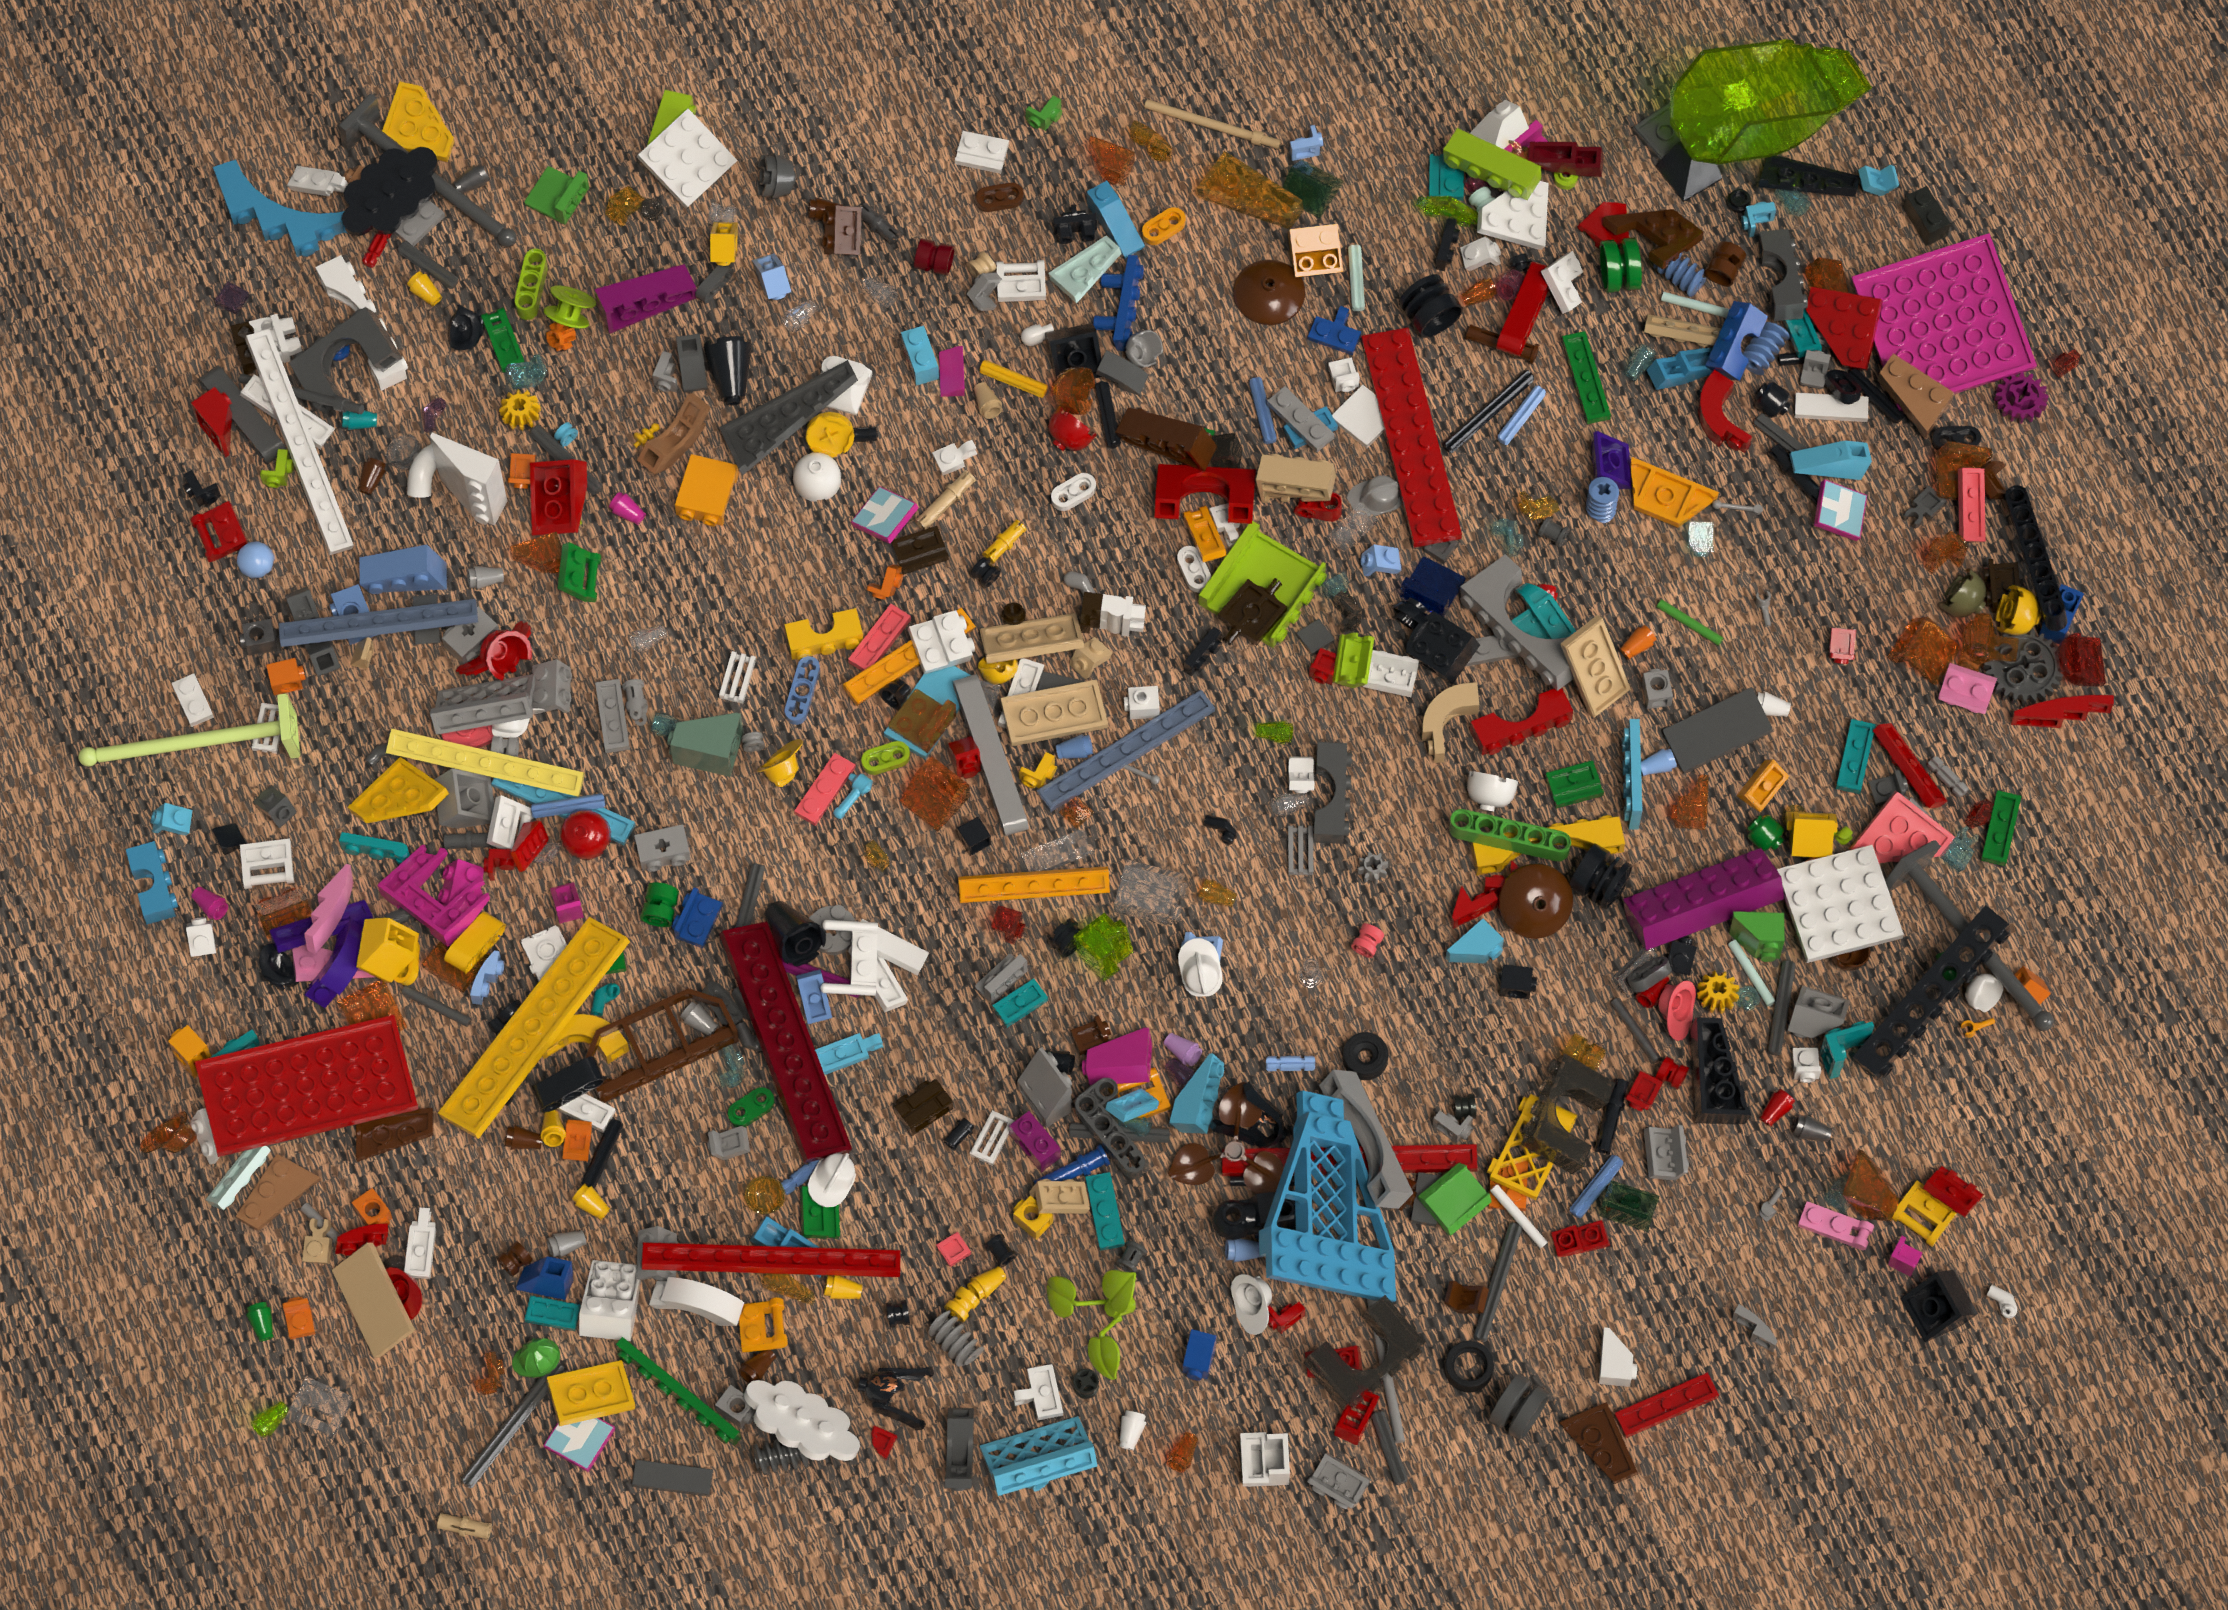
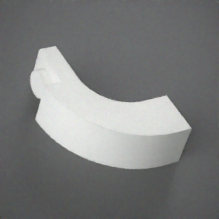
(697, 1298)

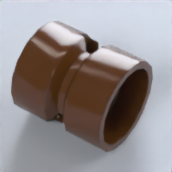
(1725, 263)

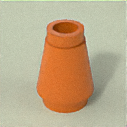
(1638, 642)

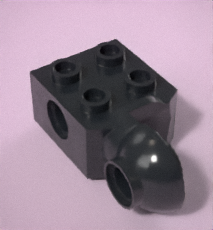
(1435, 640)
(1252, 1216)

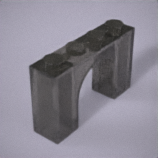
(1544, 1131)
(1349, 1384)

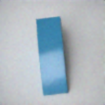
(1681, 369)
(773, 1234)

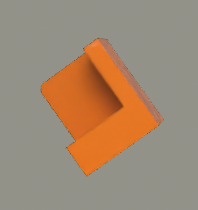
(2033, 984)

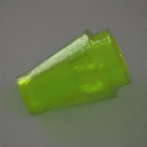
(1277, 731)
(269, 1419)

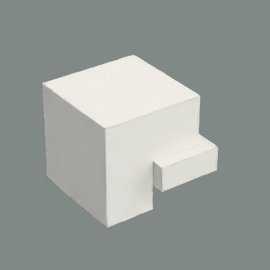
(1264, 1459)

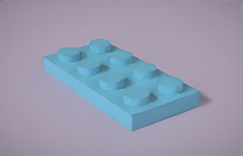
(1632, 770)

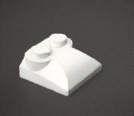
(852, 398)

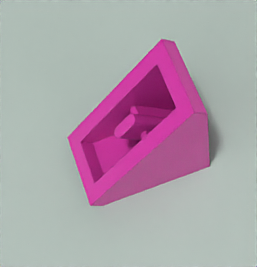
(566, 902)

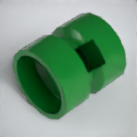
(660, 903)

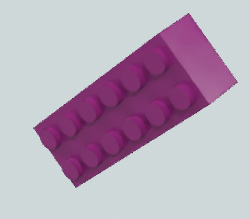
(1703, 898)

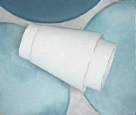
(1773, 705)
(1131, 1429)

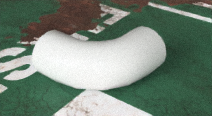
(421, 473)

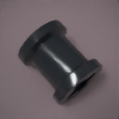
(1000, 1250)

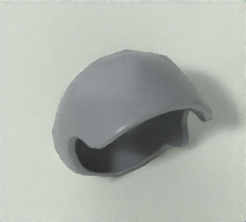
(1143, 348)

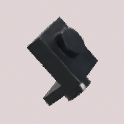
(202, 496)
(1682, 955)

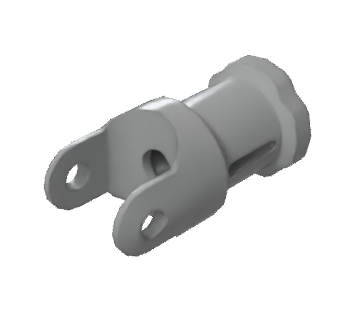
(635, 700)

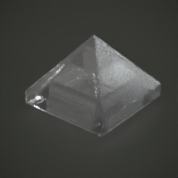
(548, 854)

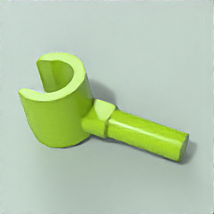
(1844, 835)

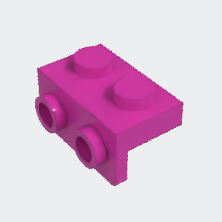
(456, 878)

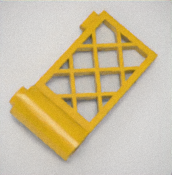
(1566, 1119)

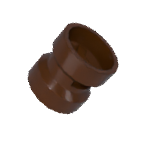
(514, 1259)

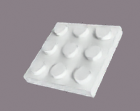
(686, 158)

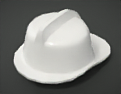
(513, 728)
(1200, 967)
(832, 1180)
(1251, 1300)

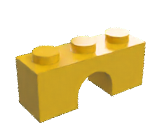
(844, 634)

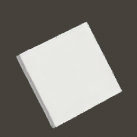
(1360, 417)

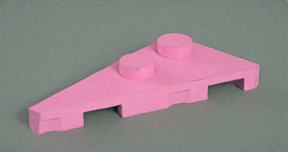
(309, 965)

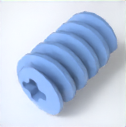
(1684, 275)
(1763, 349)
(1602, 499)

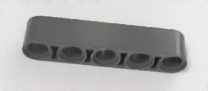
(245, 416)

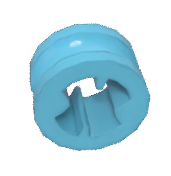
(566, 434)

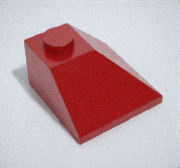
(215, 418)

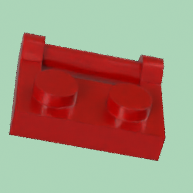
(227, 529)

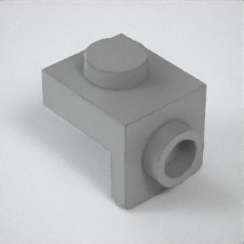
(980, 291)
(1815, 369)
(728, 1143)

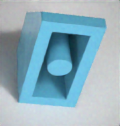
(1476, 945)

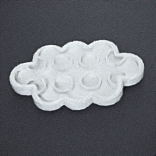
(801, 1420)

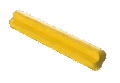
(1013, 378)

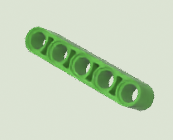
(1518, 844)

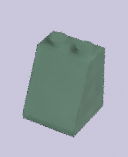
(707, 743)

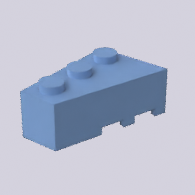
(403, 570)

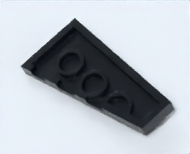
(1806, 177)

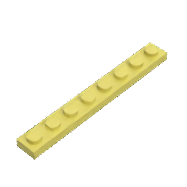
(485, 762)

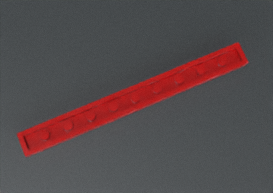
(1411, 1158)
(771, 1259)

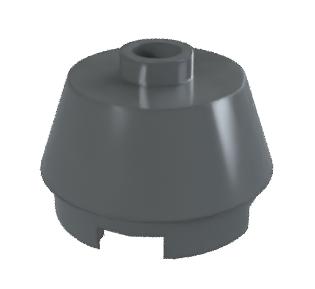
(775, 176)

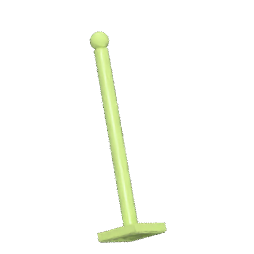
(286, 727)

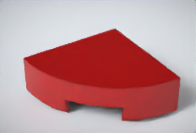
(883, 1441)

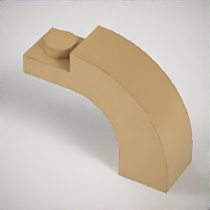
(1450, 703)

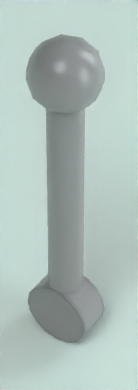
(1757, 509)
(1153, 779)

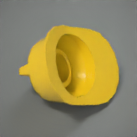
(782, 764)

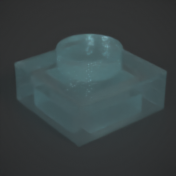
(1335, 585)

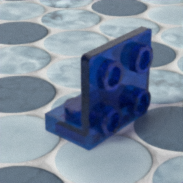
(1432, 586)

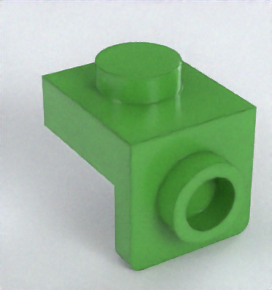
(1049, 114)

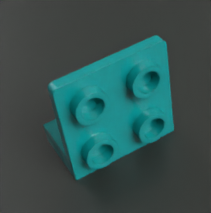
(1838, 1040)

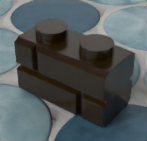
(923, 1106)

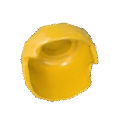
(998, 672)

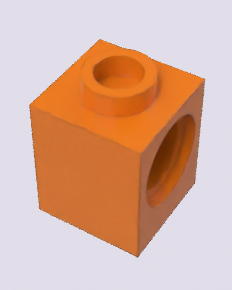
(285, 676)
(369, 1201)

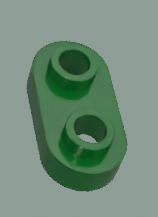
(751, 1107)

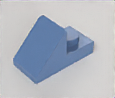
(813, 1000)

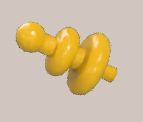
(646, 435)

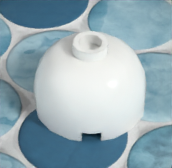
(816, 477)
(1490, 790)

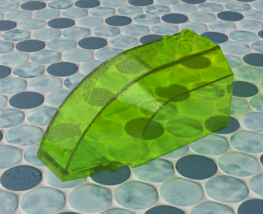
(1761, 98)

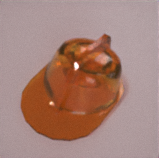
(171, 1135)

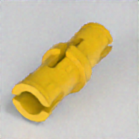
(1004, 541)

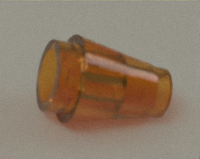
(1480, 292)
(1182, 1453)

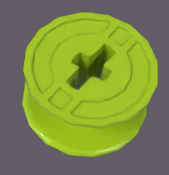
(569, 306)

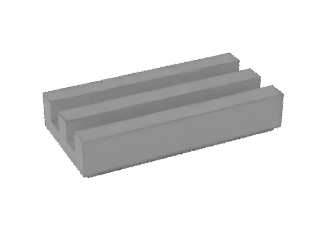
(1300, 831)

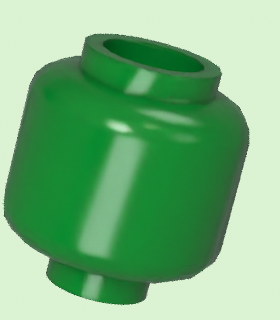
(1765, 832)

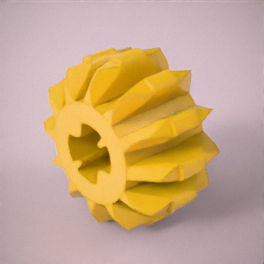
(523, 417)
(1718, 999)

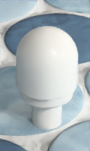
(1035, 334)

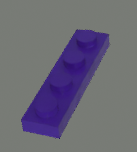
(293, 935)

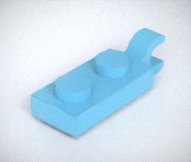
(847, 1052)

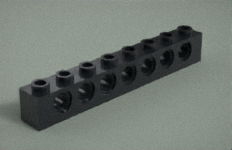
(1984, 921)

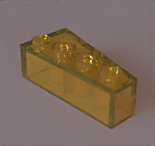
(1249, 192)

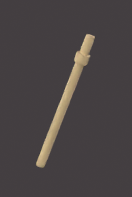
(1256, 137)

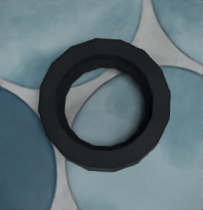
(1465, 1385)

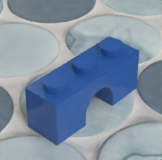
(1726, 354)

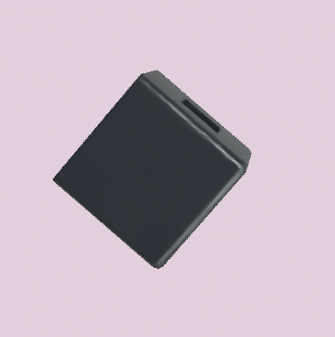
(974, 836)

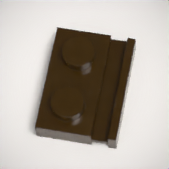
(920, 550)

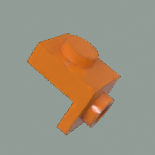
(520, 469)
(891, 581)
(577, 1140)

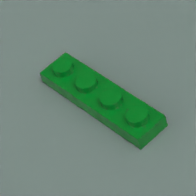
(1586, 377)

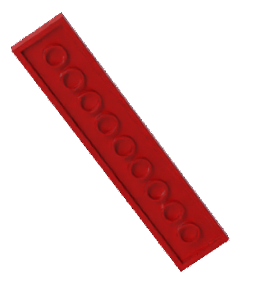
(1411, 437)

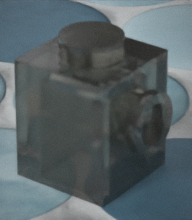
(1228, 451)

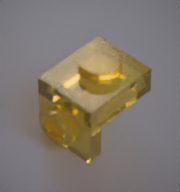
(1539, 508)

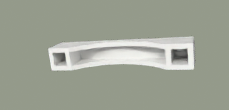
(340, 284)

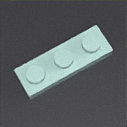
(237, 1177)

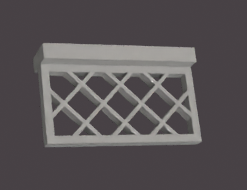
(494, 709)

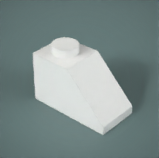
(1615, 1361)

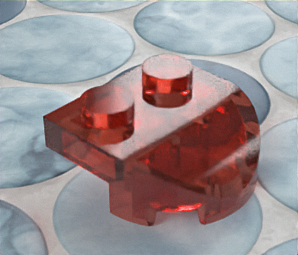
(2082, 660)

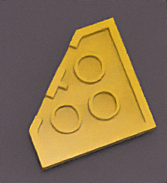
(416, 122)
(398, 793)

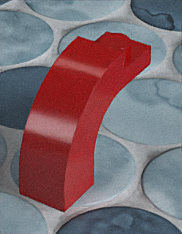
(1711, 416)

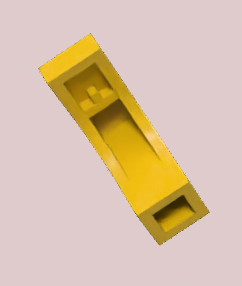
(582, 1029)

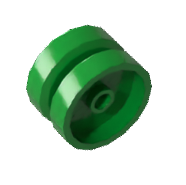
(1620, 265)

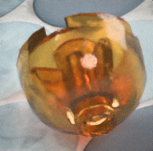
(1072, 387)

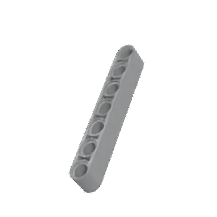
(992, 757)

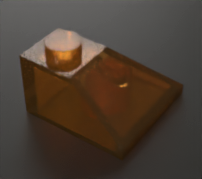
(1870, 1190)

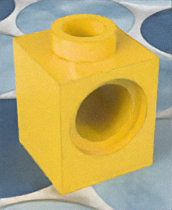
(1033, 1227)

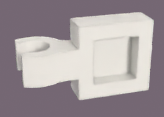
(951, 459)
(1220, 518)

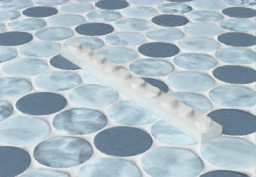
(299, 442)

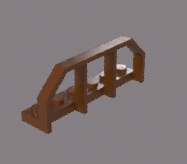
(676, 1057)

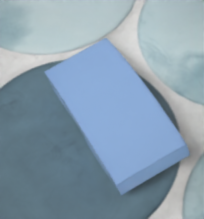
(487, 973)

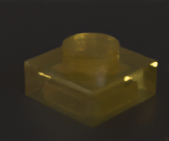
(876, 856)

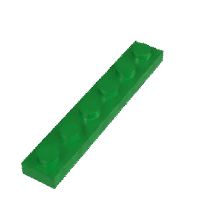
(685, 1399)

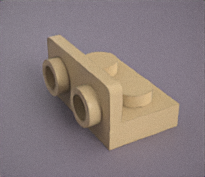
(1061, 1196)

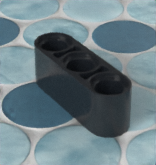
(568, 1084)

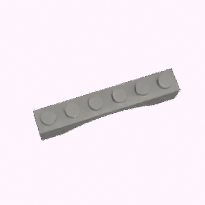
(1386, 1178)

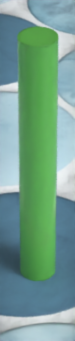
(1690, 622)

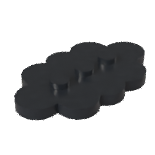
(389, 191)

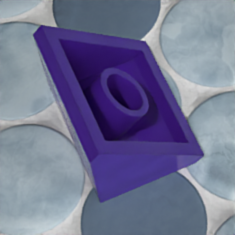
(1611, 459)

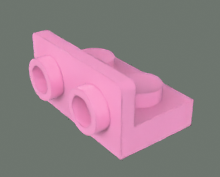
(1967, 688)

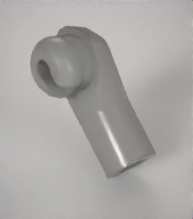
(1078, 581)

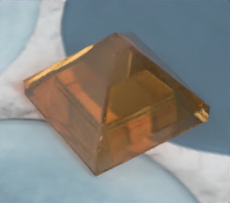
(1076, 812)

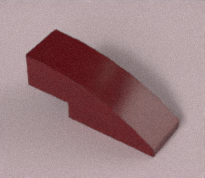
(1567, 158)

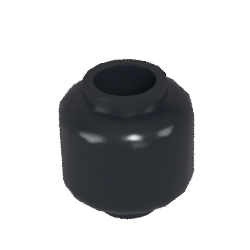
(1772, 399)

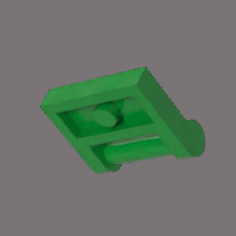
(573, 569)

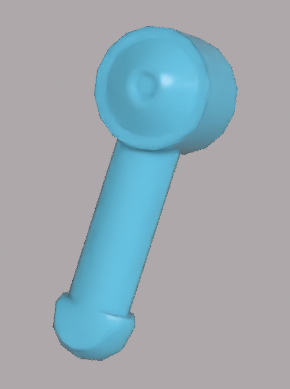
(860, 786)

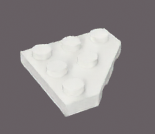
(1517, 218)

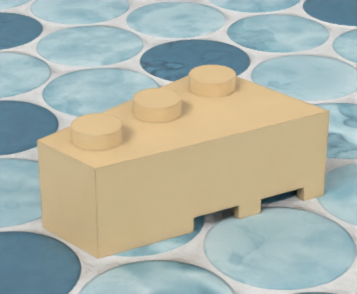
(1294, 478)

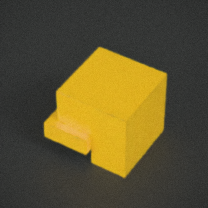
(1811, 833)

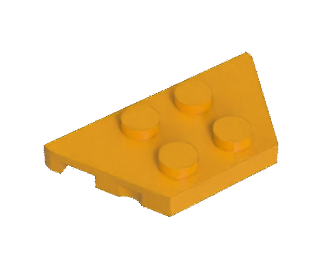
(1667, 494)

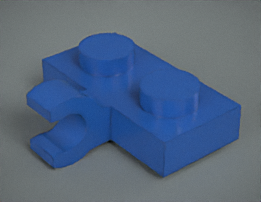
(1335, 333)

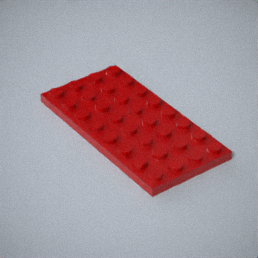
(306, 1085)

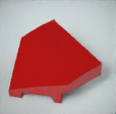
(1594, 223)

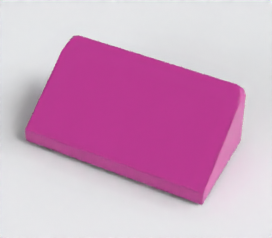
(952, 372)

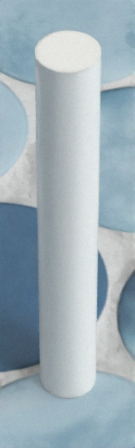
(1520, 1218)

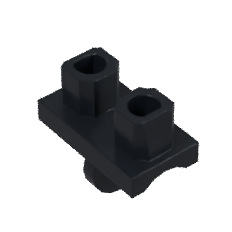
(1075, 222)

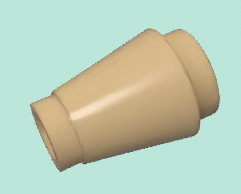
(987, 401)

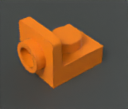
(298, 1317)

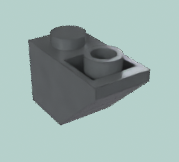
(691, 363)

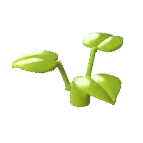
(1119, 1289)

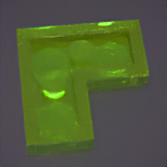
(1448, 207)

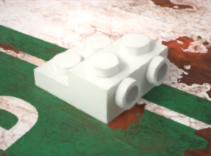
(941, 642)

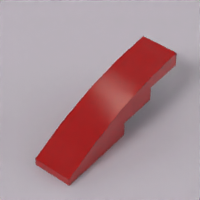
(2054, 711)

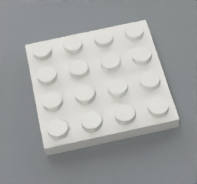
(1840, 903)

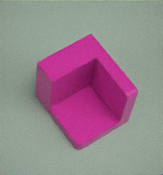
(1904, 1258)

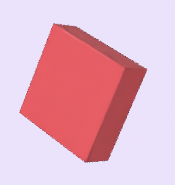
(953, 1249)

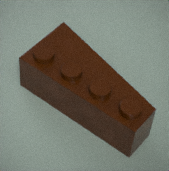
(1167, 437)

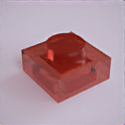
(2066, 363)
(1979, 814)

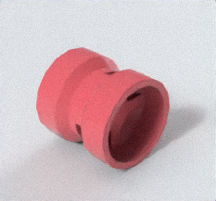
(1367, 940)

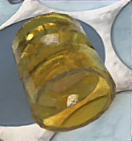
(1587, 1054)

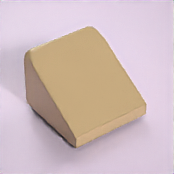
(362, 653)

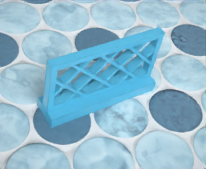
(1042, 1465)

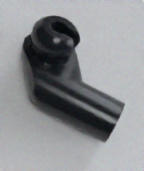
(1224, 826)

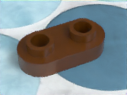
(999, 197)

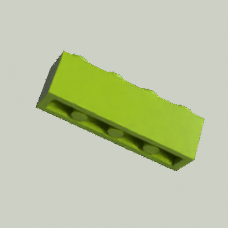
(1492, 164)

